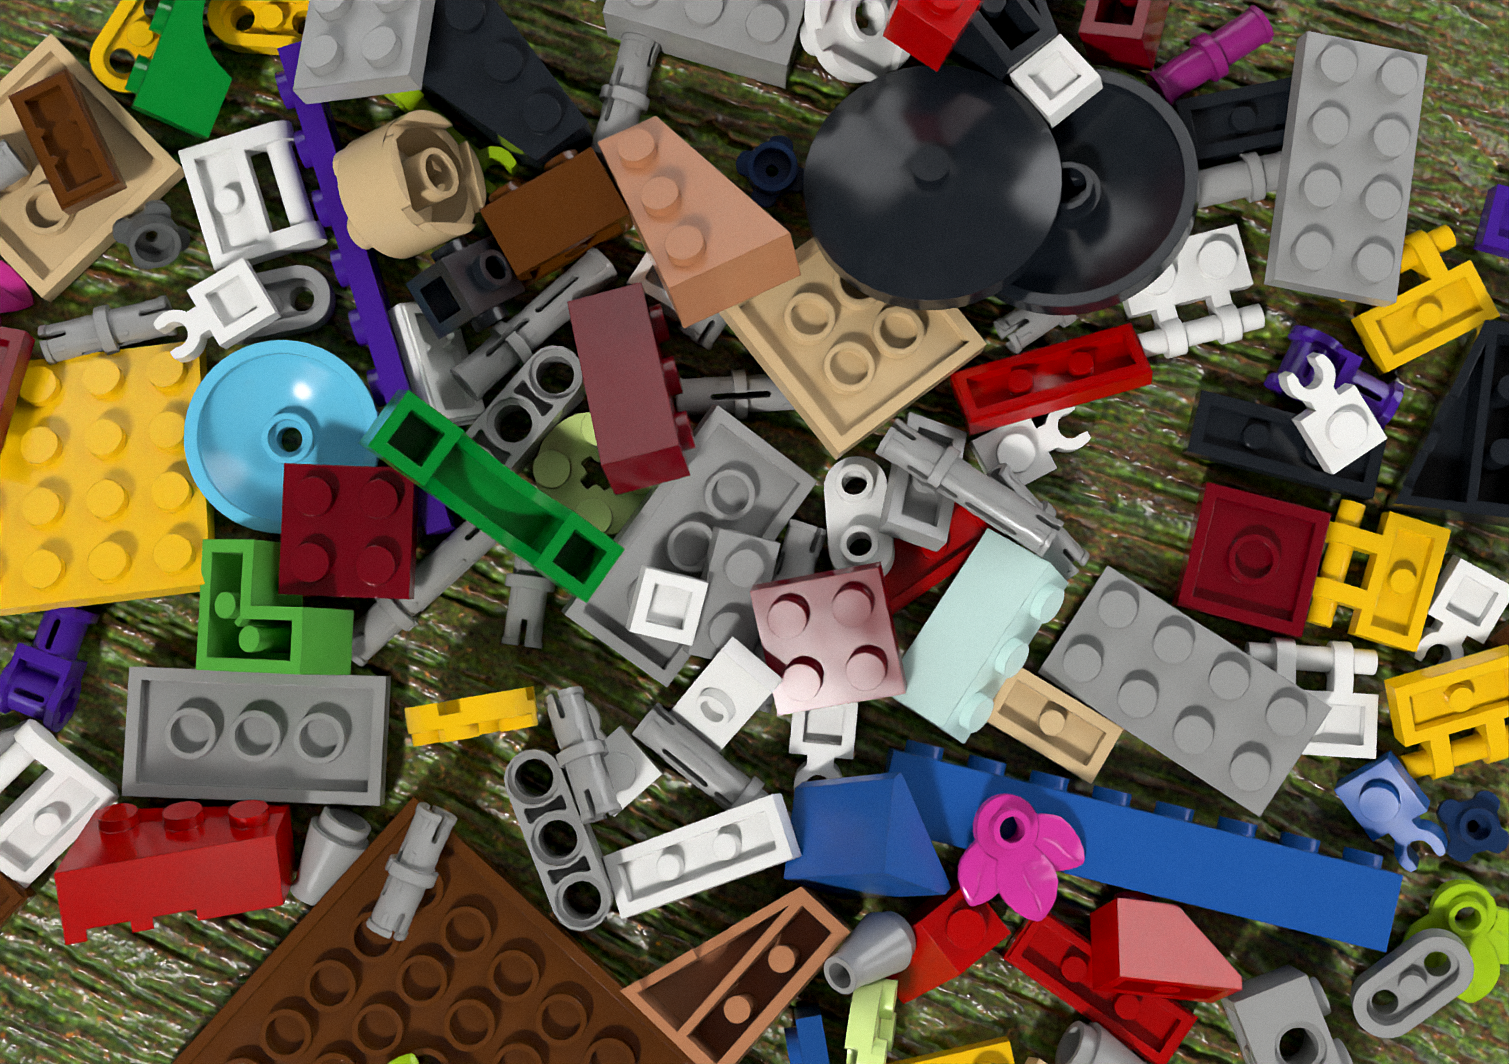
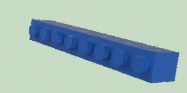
(1166, 851)

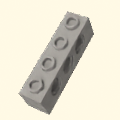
(1273, 1006)

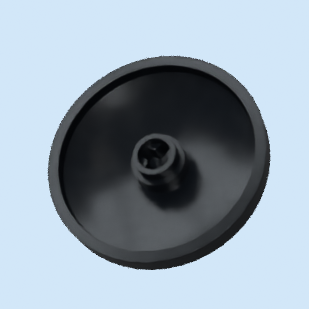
(932, 187)
(1122, 202)

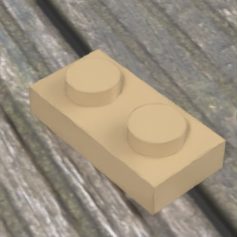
(1054, 724)

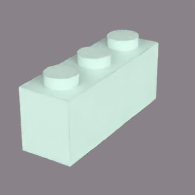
(979, 634)

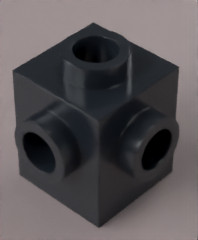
(475, 277)

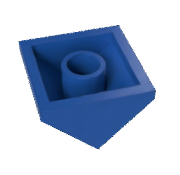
(863, 839)

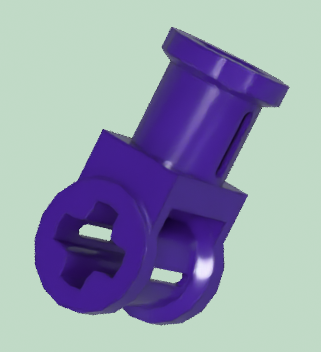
(1379, 396)
(48, 668)

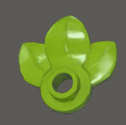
(1482, 932)

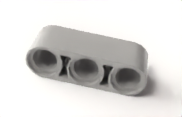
(527, 395)
(554, 868)

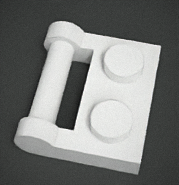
(232, 202)
(52, 808)

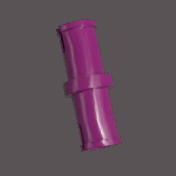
(1211, 55)

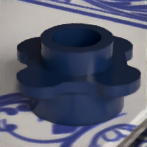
(775, 153)
(1454, 821)

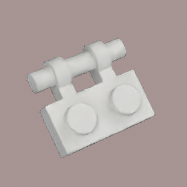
(1206, 270)
(1353, 720)

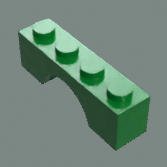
(182, 78)
(490, 495)

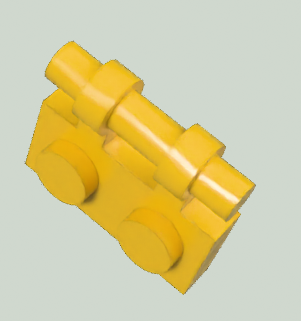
(1429, 314)
(1396, 581)
(1450, 699)

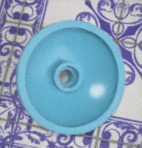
(246, 408)

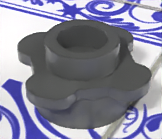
(154, 251)

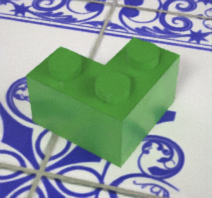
(255, 628)

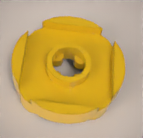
(472, 716)

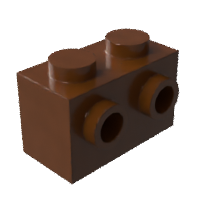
(556, 215)

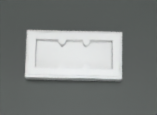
(430, 362)
(726, 695)

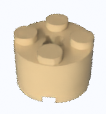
(409, 185)

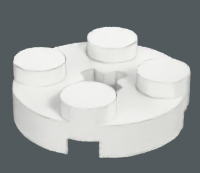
(845, 49)

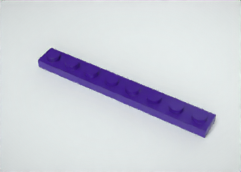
(354, 266)

